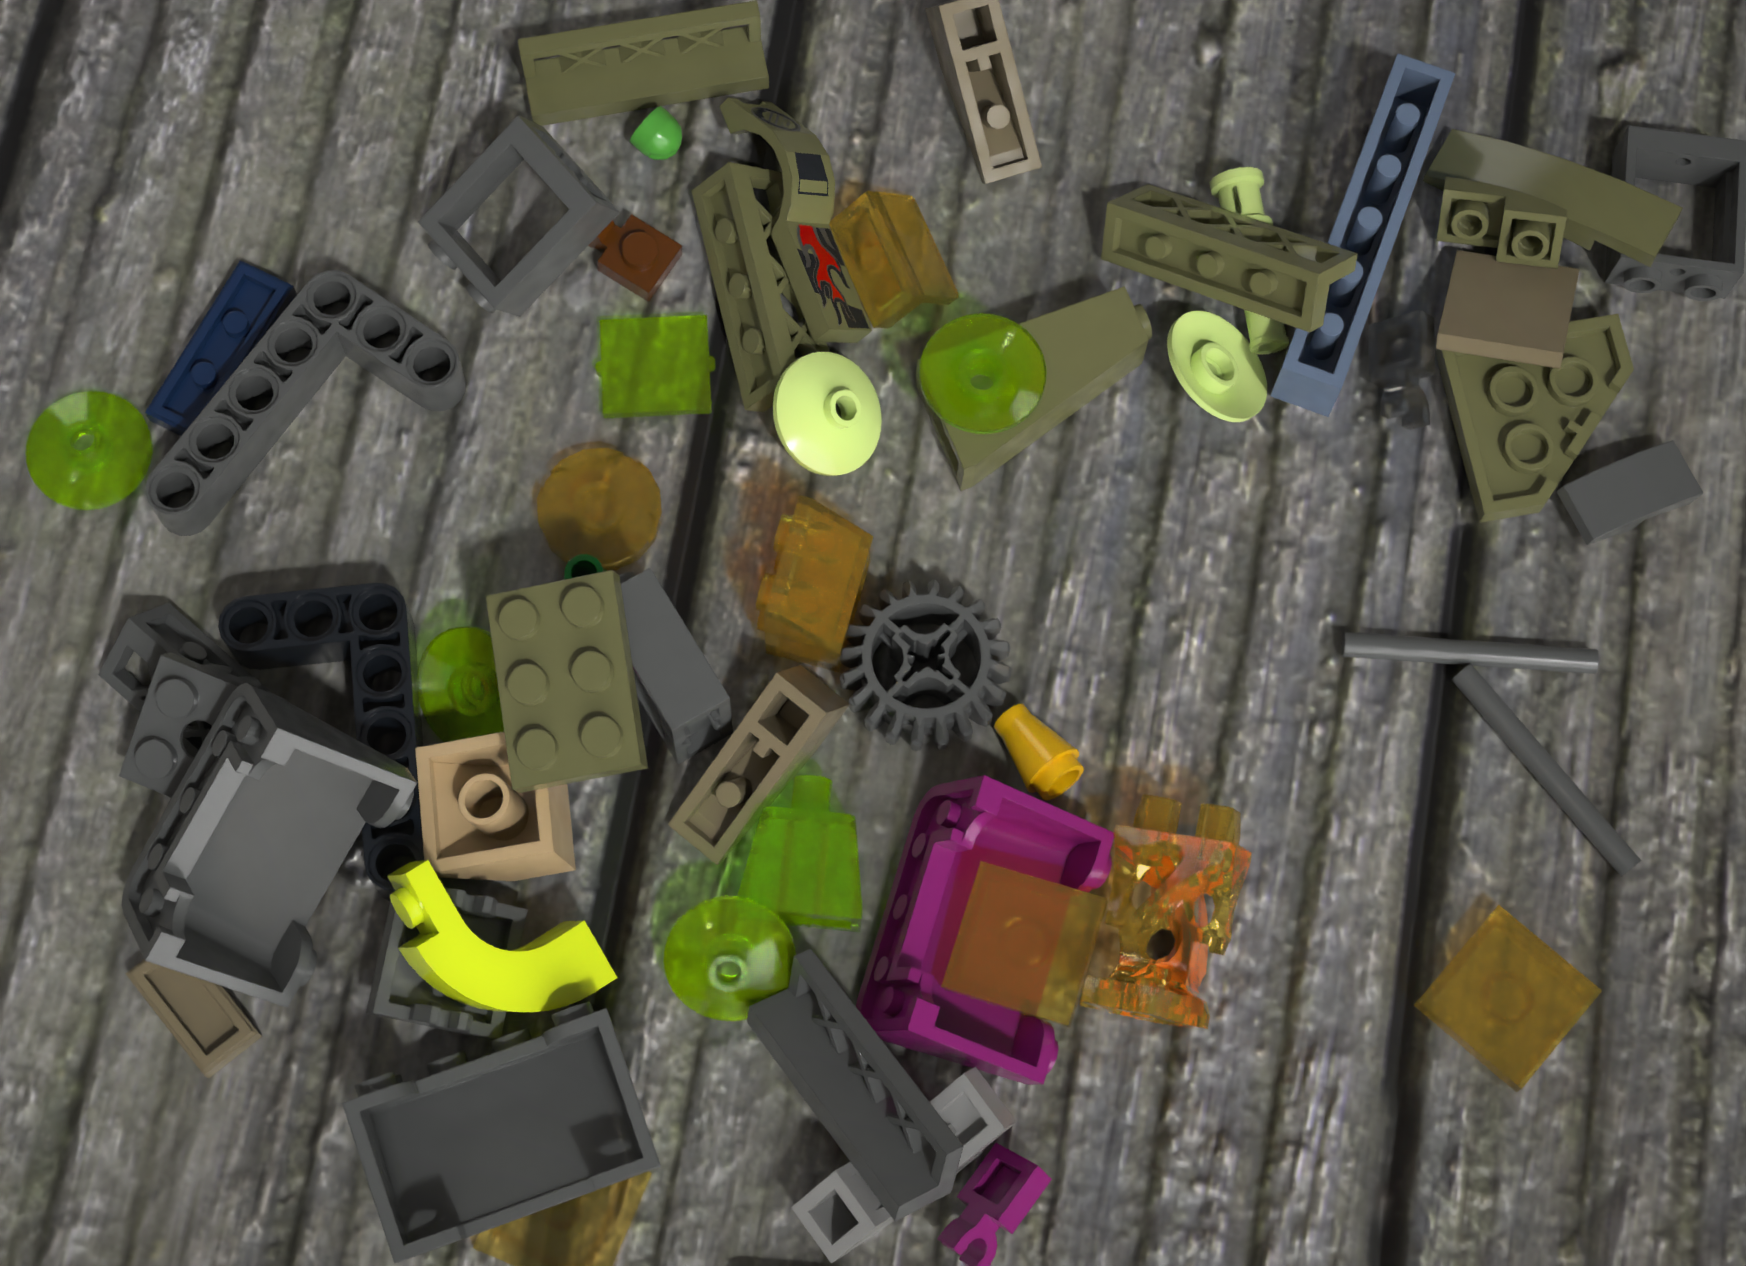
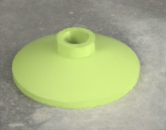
(1217, 366)
(808, 416)

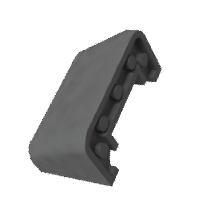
(257, 845)

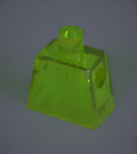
(806, 861)

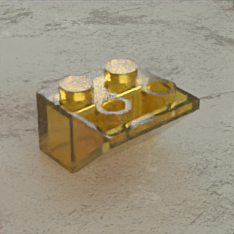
(816, 585)

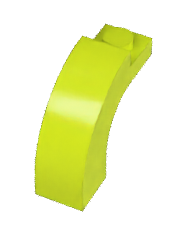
(535, 978)

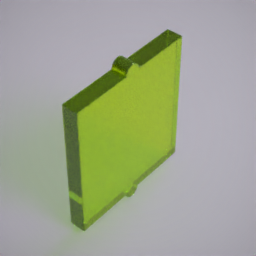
(655, 366)

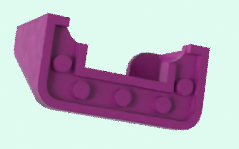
(946, 842)

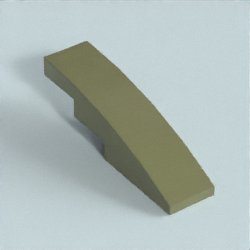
(1596, 203)

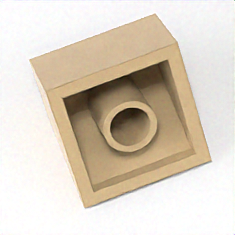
(481, 825)

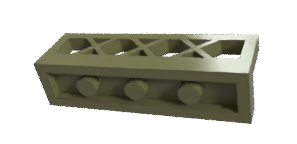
(644, 67)
(1224, 255)
(750, 279)

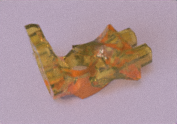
(1179, 876)

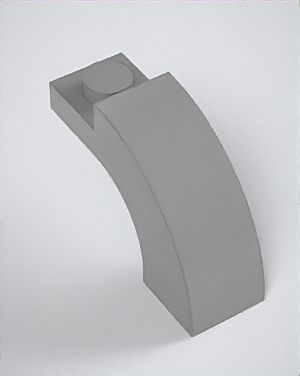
(846, 1211)

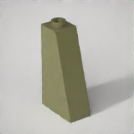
(1084, 354)

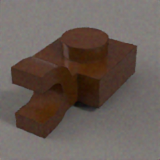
(636, 256)

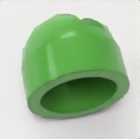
(658, 135)

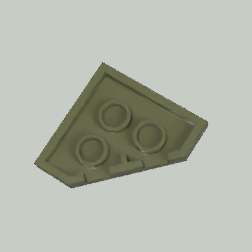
(1530, 421)

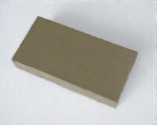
(197, 1014)

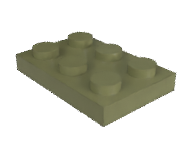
(566, 682)

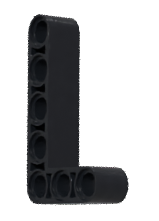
(369, 655)

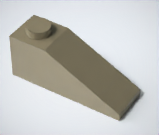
(984, 86)
(758, 761)

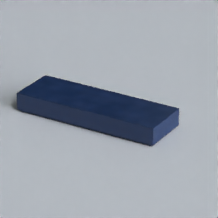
(222, 341)

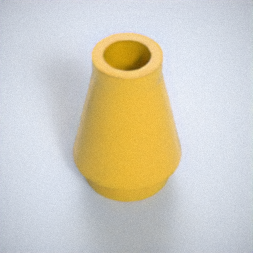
(1040, 755)

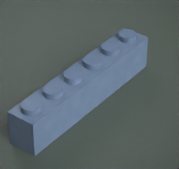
(1368, 226)

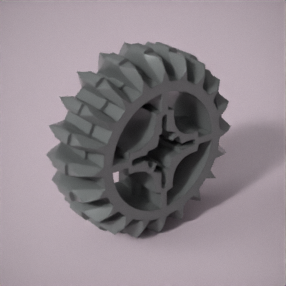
(944, 683)

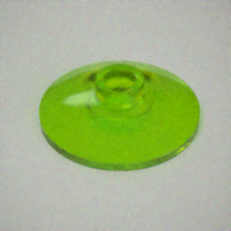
(990, 348)
(104, 470)
(452, 683)
(722, 932)

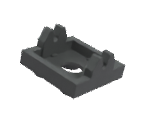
(177, 696)
(407, 997)

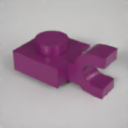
(995, 1197)

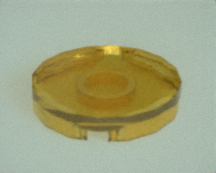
(600, 508)

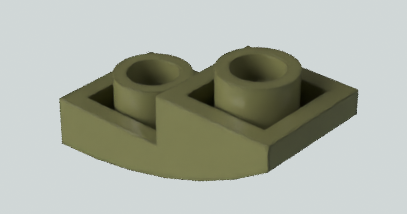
(1493, 216)

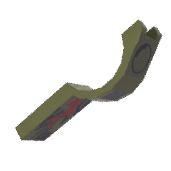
(803, 227)

